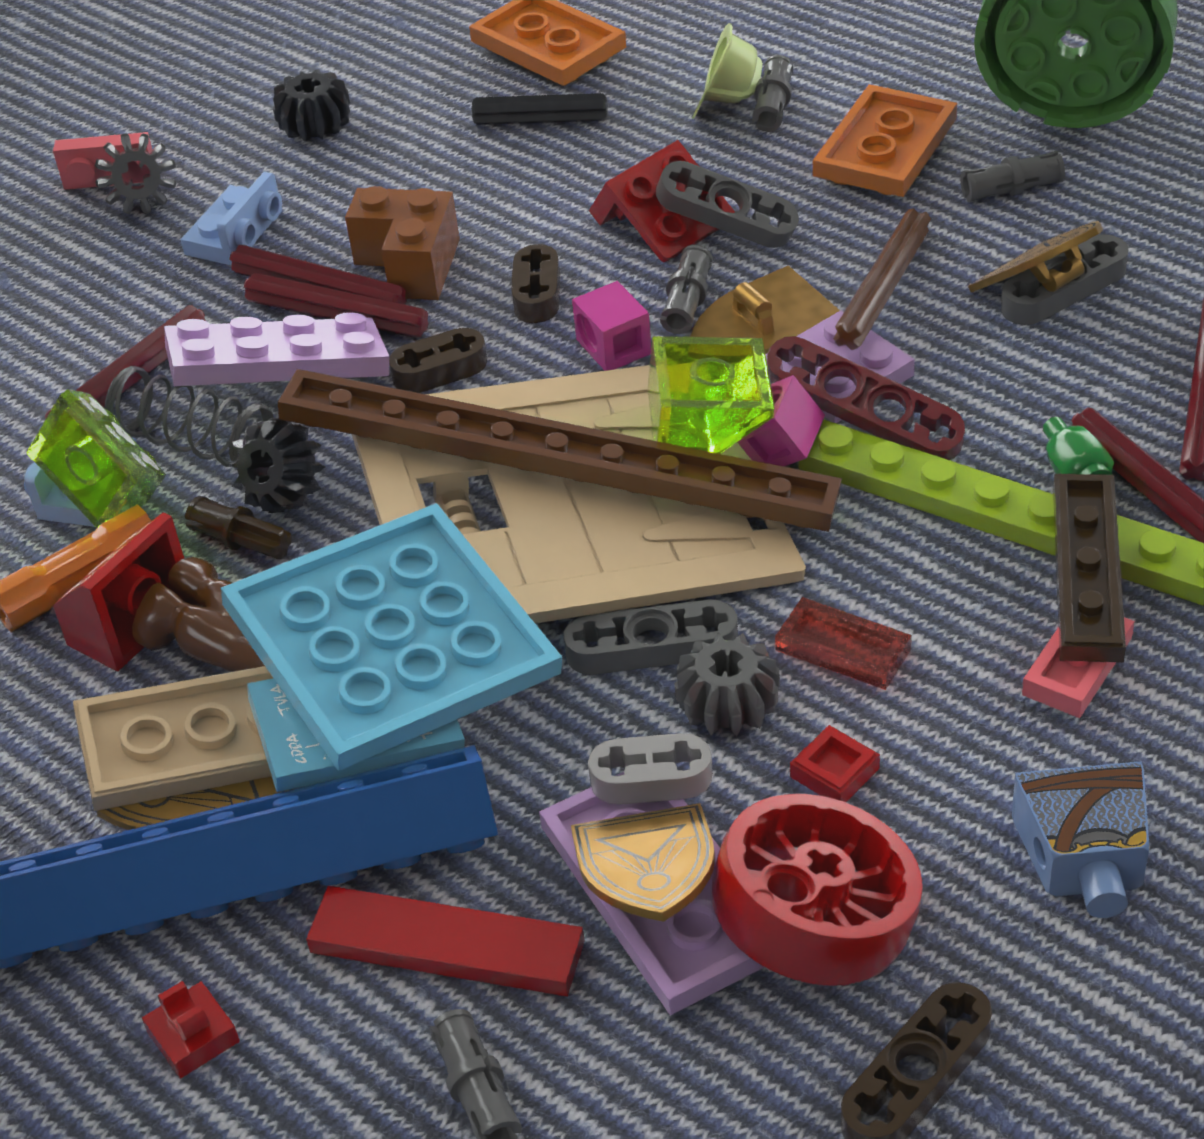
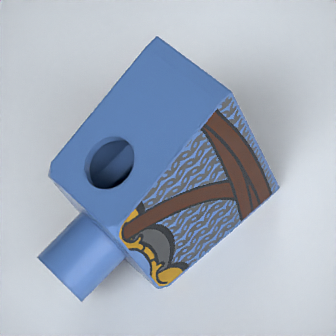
(1085, 831)

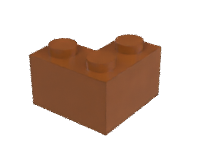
(407, 234)

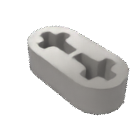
(650, 768)

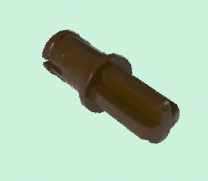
(237, 527)

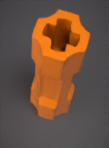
(39, 586)

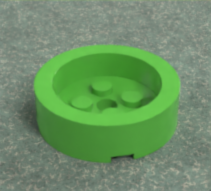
(1082, 86)

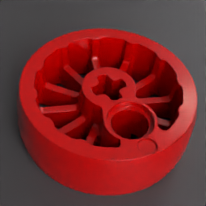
(807, 906)

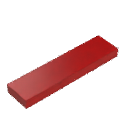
(447, 940)

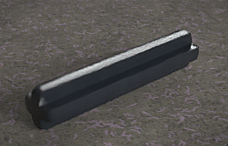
(539, 109)

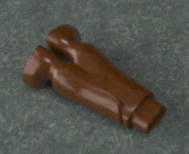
(194, 617)

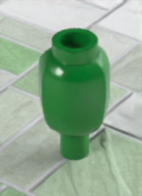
(1075, 450)

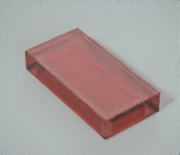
(843, 643)

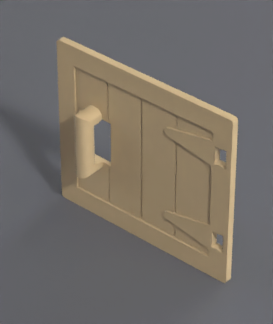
(582, 543)

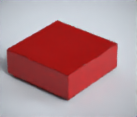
(834, 765)

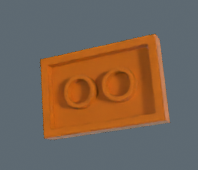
(548, 38)
(885, 140)

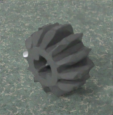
(150, 180)
(727, 684)

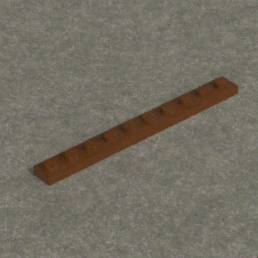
(561, 449)

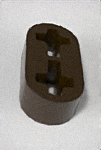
(542, 283)
(438, 360)

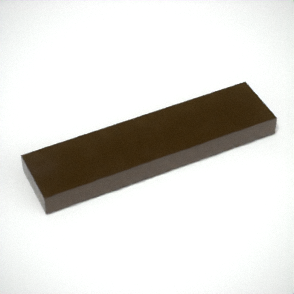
(1088, 569)

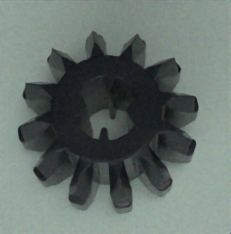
(311, 105)
(276, 465)

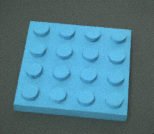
(389, 634)

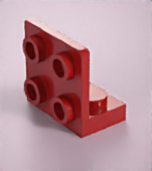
(634, 197)

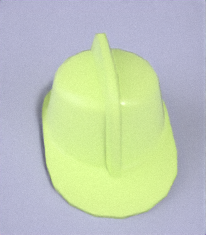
(732, 70)

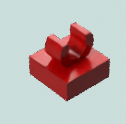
(189, 1027)

